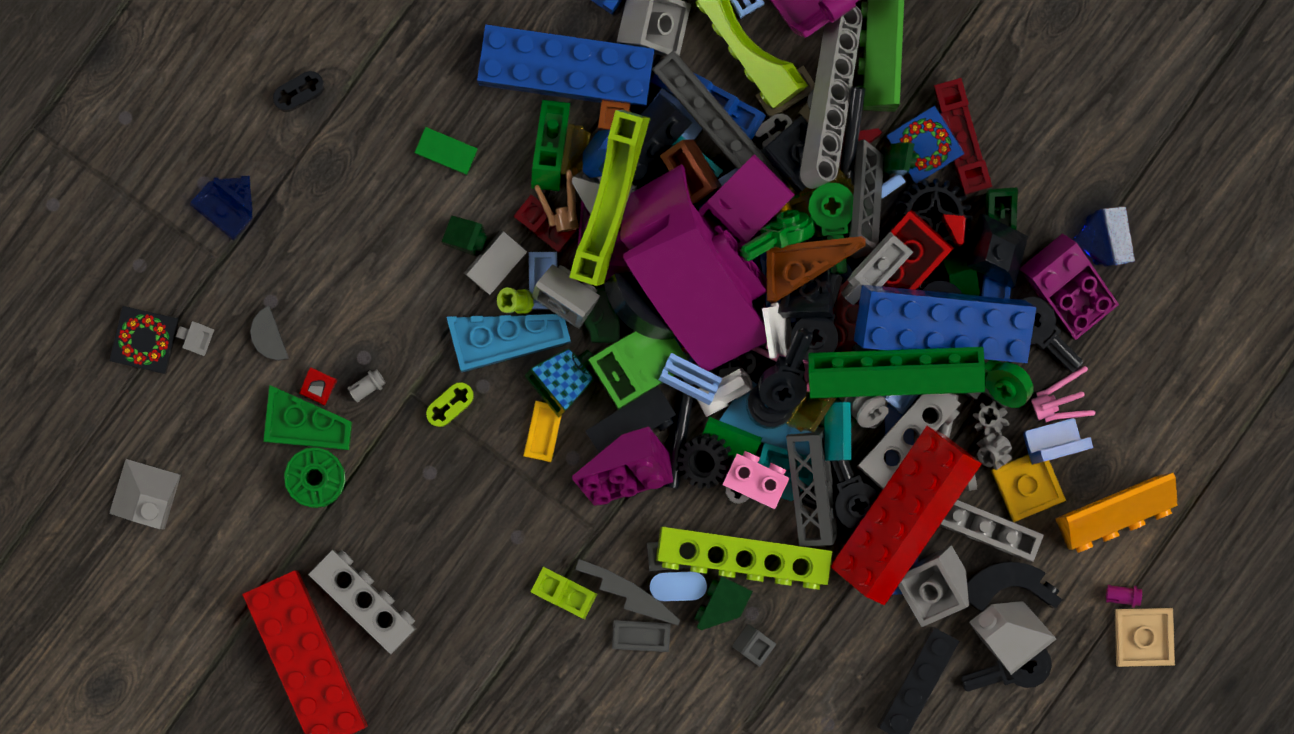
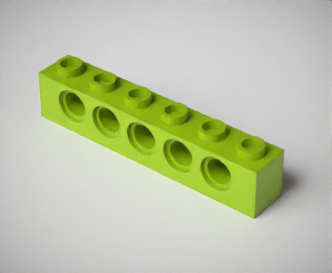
(817, 560)

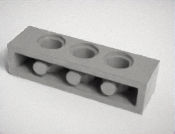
(874, 464)
(993, 531)
(326, 575)

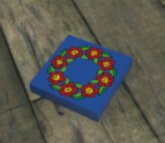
(932, 140)

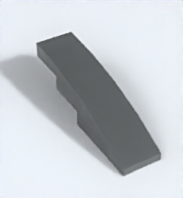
(637, 599)

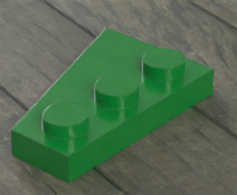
(304, 424)

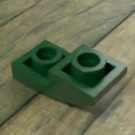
(898, 158)

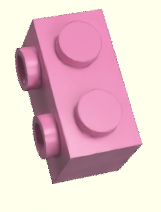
(756, 480)

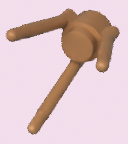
(565, 217)

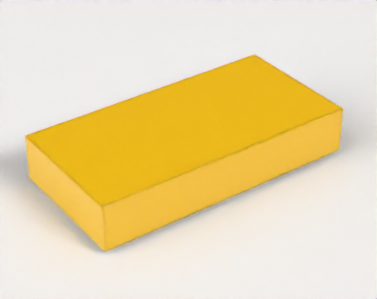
(542, 433)

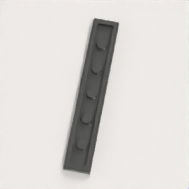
(709, 112)

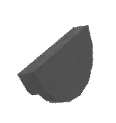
(267, 337)

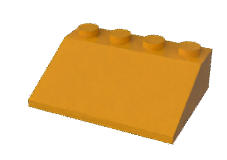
(1118, 511)

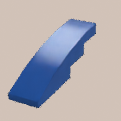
(744, 115)

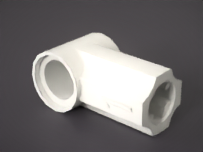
(730, 388)

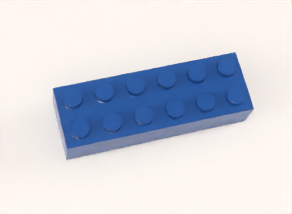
(565, 66)
(931, 320)

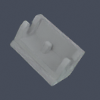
(495, 262)

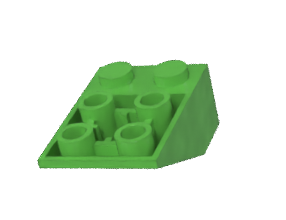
(633, 366)

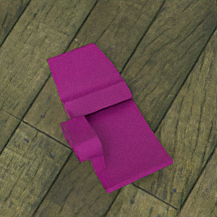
(692, 275)

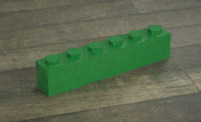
(896, 372)

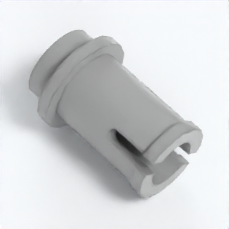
(367, 385)

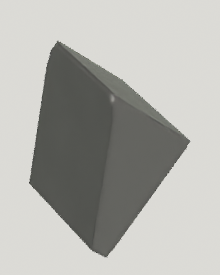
(754, 645)

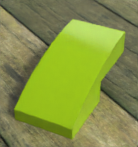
(564, 593)

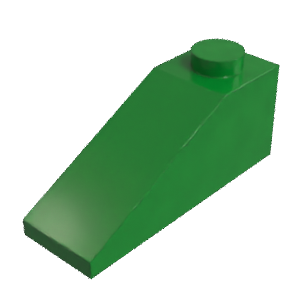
(550, 145)

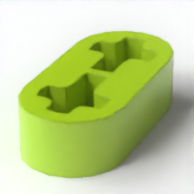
(454, 409)

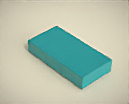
(838, 432)

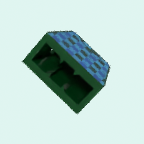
(561, 379)

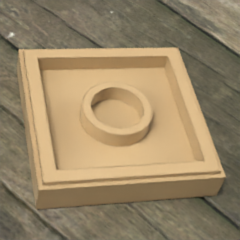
(1144, 637)

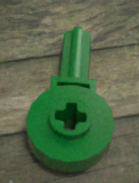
(832, 225)
(783, 230)
(1008, 383)

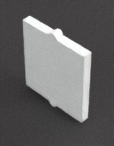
(777, 331)

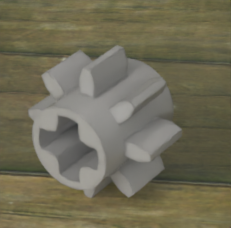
(986, 413)
(994, 451)

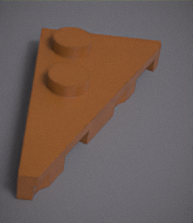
(801, 262)

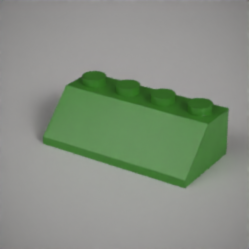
(882, 54)

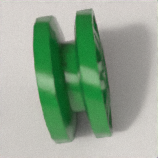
(297, 477)

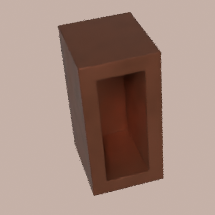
(699, 175)

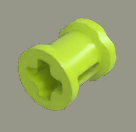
(512, 300)

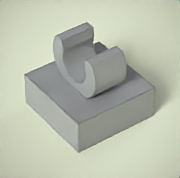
(196, 337)

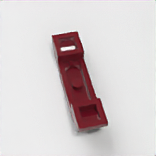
(954, 109)

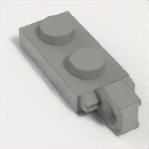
(877, 266)

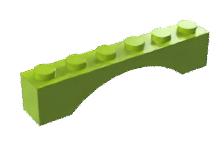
(774, 77)
(620, 164)

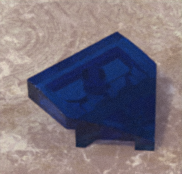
(226, 204)
(1107, 237)

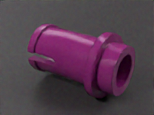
(1124, 595)

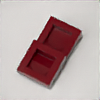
(535, 219)

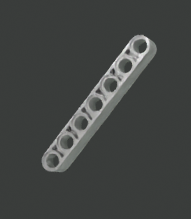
(831, 100)

